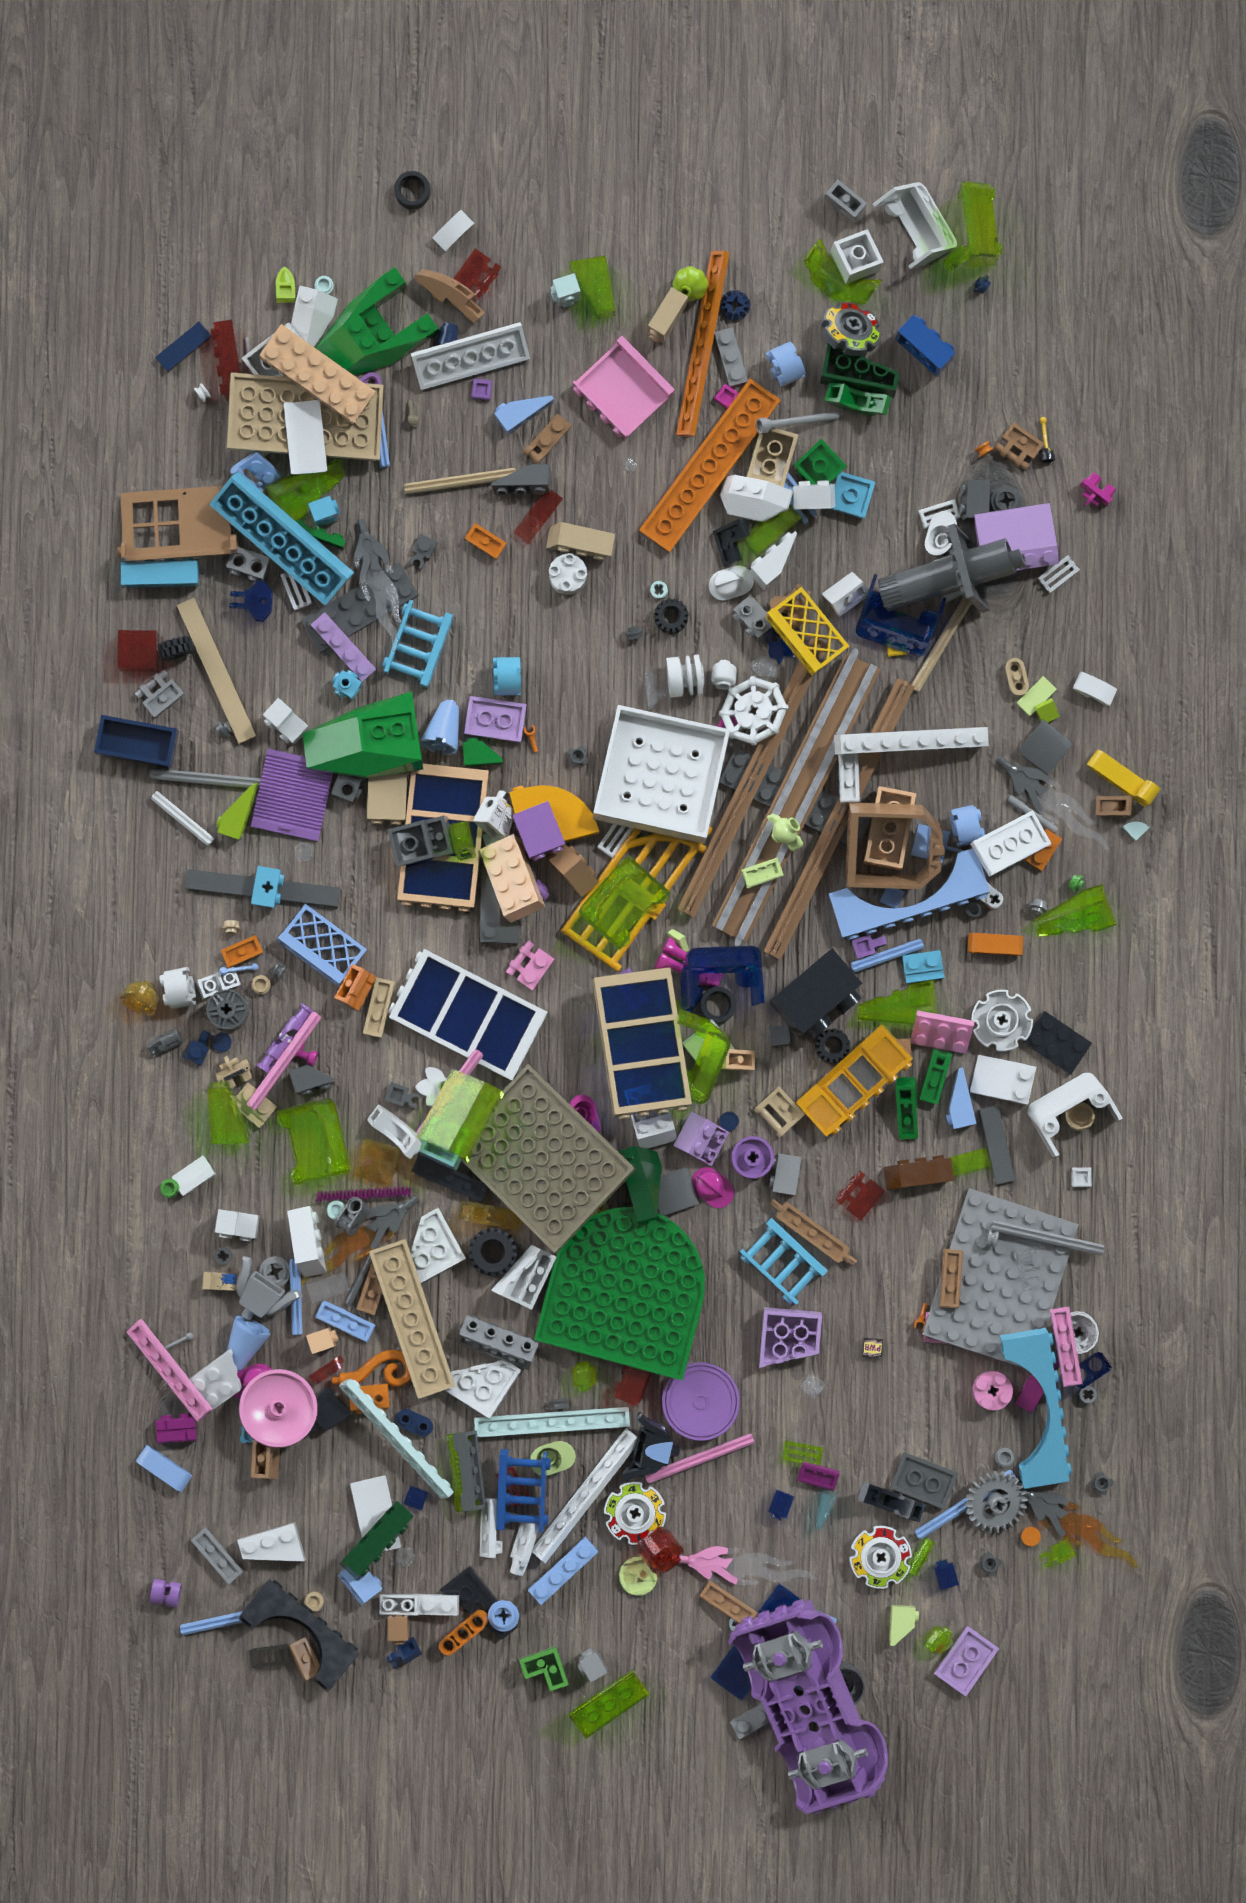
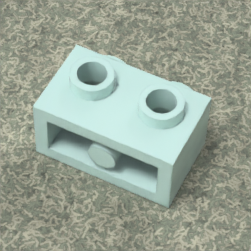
(565, 290)

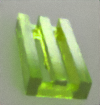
(786, 1450)

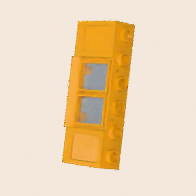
(855, 1081)

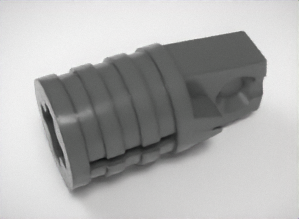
(165, 1042)

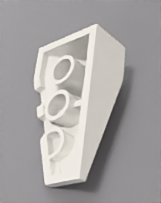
(312, 313)

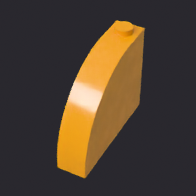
(569, 811)

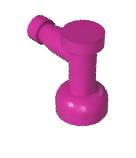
(310, 1057)

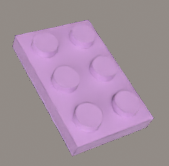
(495, 719)
(966, 1660)

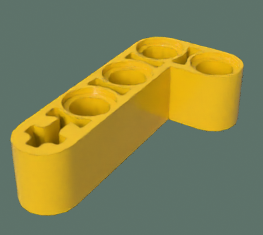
(1123, 779)

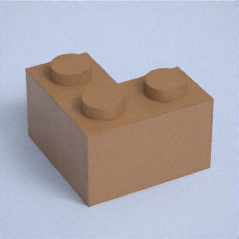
(573, 869)

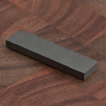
(996, 1144)

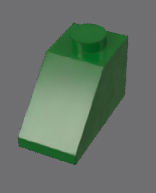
(479, 754)

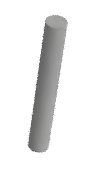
(1025, 809)

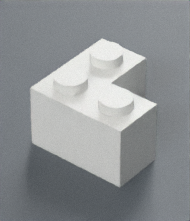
(283, 719)
(237, 1224)

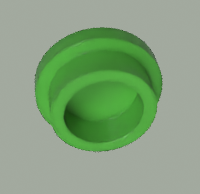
(1076, 883)
(169, 1188)

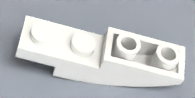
(419, 1604)

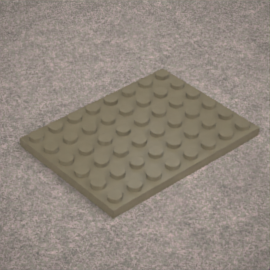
(546, 1160)

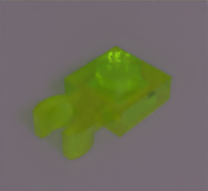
(1061, 1551)

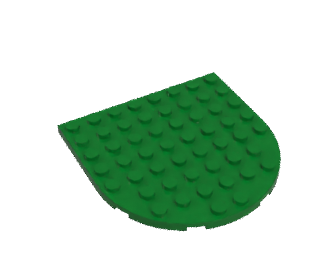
(626, 1293)

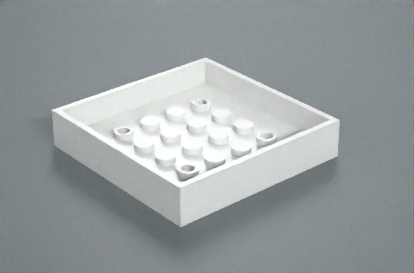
(661, 774)

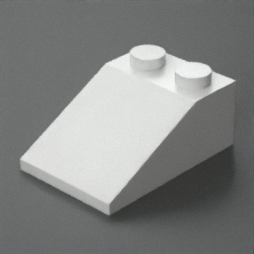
(1003, 1079)

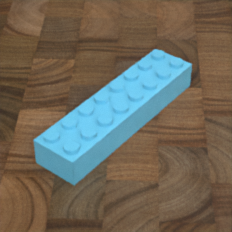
(281, 538)

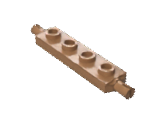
(812, 1232)

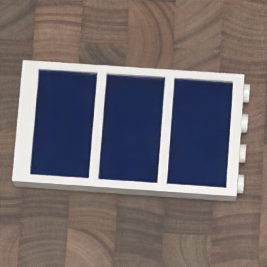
(467, 1014)

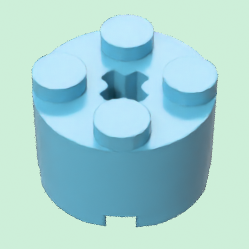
(507, 676)

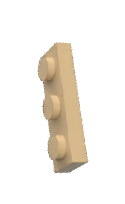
(379, 1007)

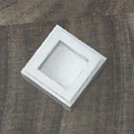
(1081, 1177)

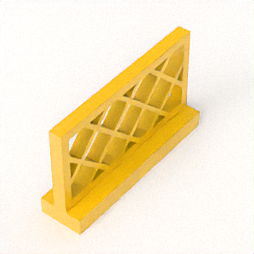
(793, 640)

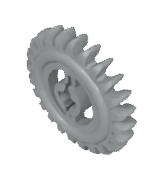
(1004, 1512)

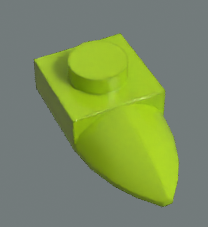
(285, 287)

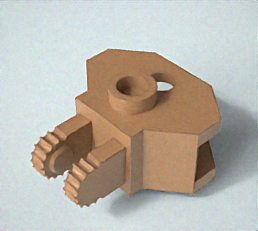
(797, 613)

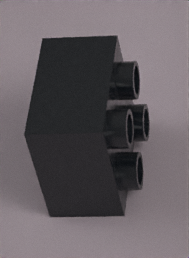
(817, 992)

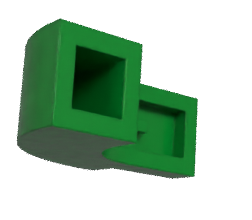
(857, 401)

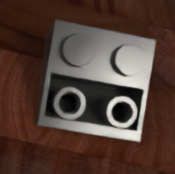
(307, 1079)

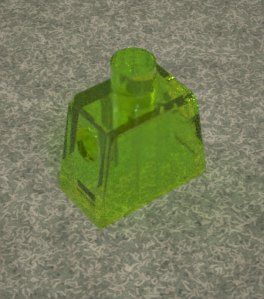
(463, 840)

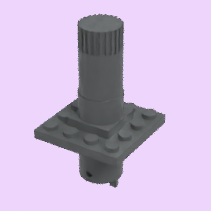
(961, 570)

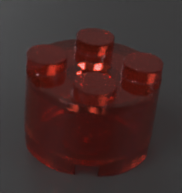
(660, 1550)

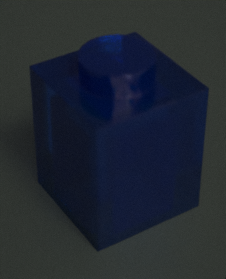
(780, 1504)
(945, 1574)

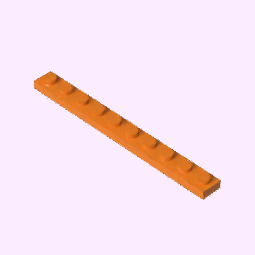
(702, 344)

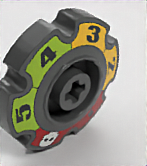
(851, 328)

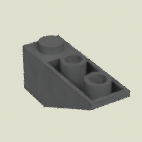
(528, 480)

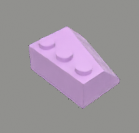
(789, 1335)

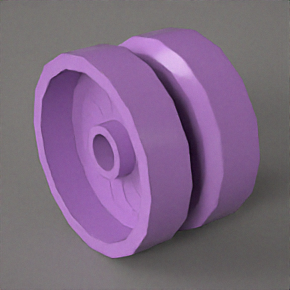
(762, 1151)

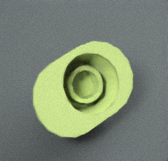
(561, 1456)

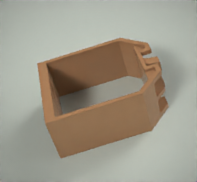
(898, 881)

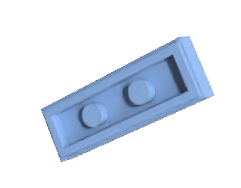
(345, 1321)

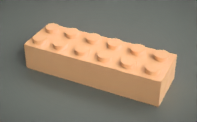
(317, 374)

